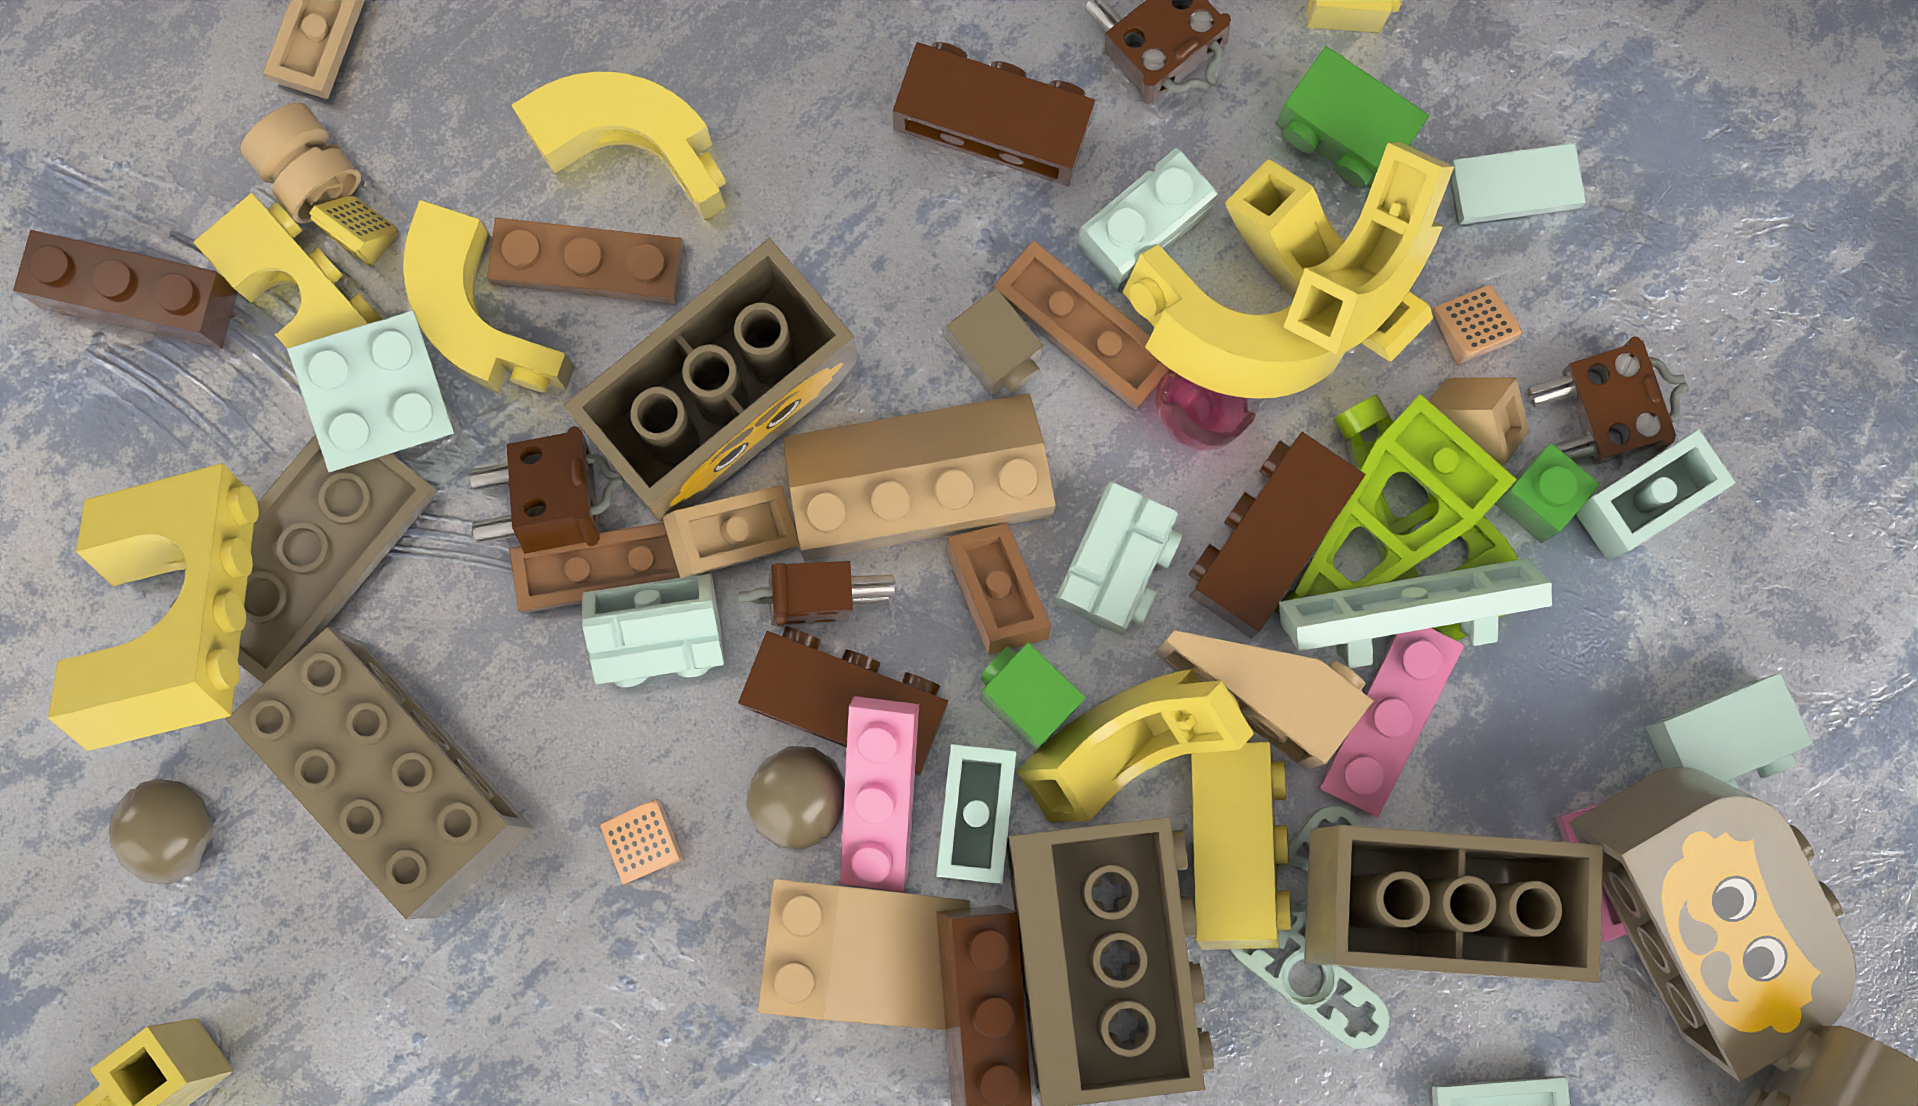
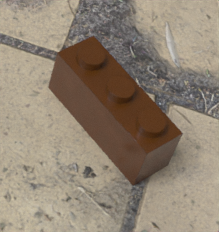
(993, 112)
(125, 289)
(1274, 533)
(814, 689)
(984, 1007)

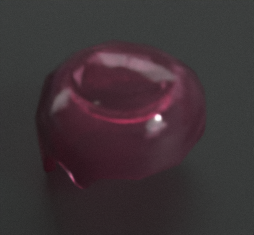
(1199, 415)

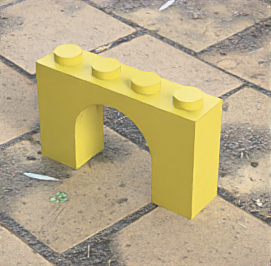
(189, 660)
(160, 1068)

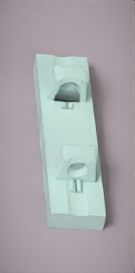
(1461, 596)

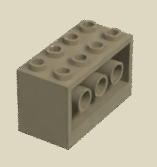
(379, 775)
(1076, 997)

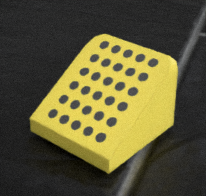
(355, 227)

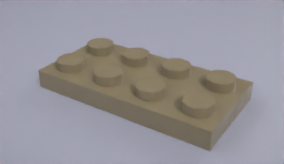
(317, 546)

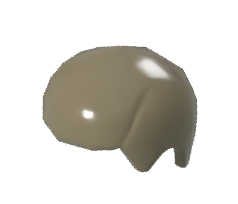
(796, 797)
(160, 831)

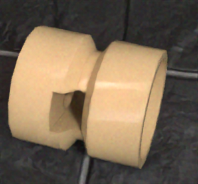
(294, 155)

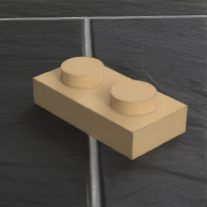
(312, 44)
(730, 531)

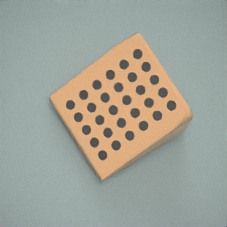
(1476, 324)
(641, 841)

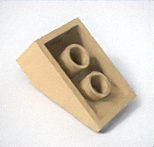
(1282, 695)
(854, 955)

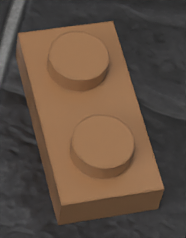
(998, 588)

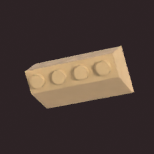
(918, 477)

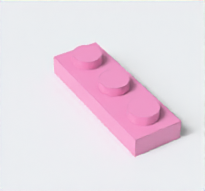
(1383, 738)
(879, 793)

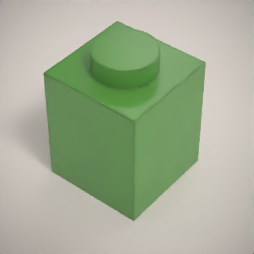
(1547, 493)

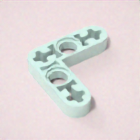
(1356, 992)

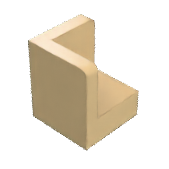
(1486, 412)

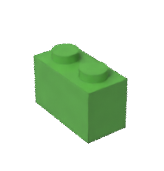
(1347, 117)
(1028, 694)

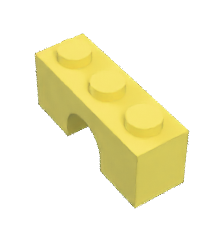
(258, 251)

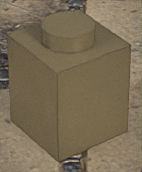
(995, 344)

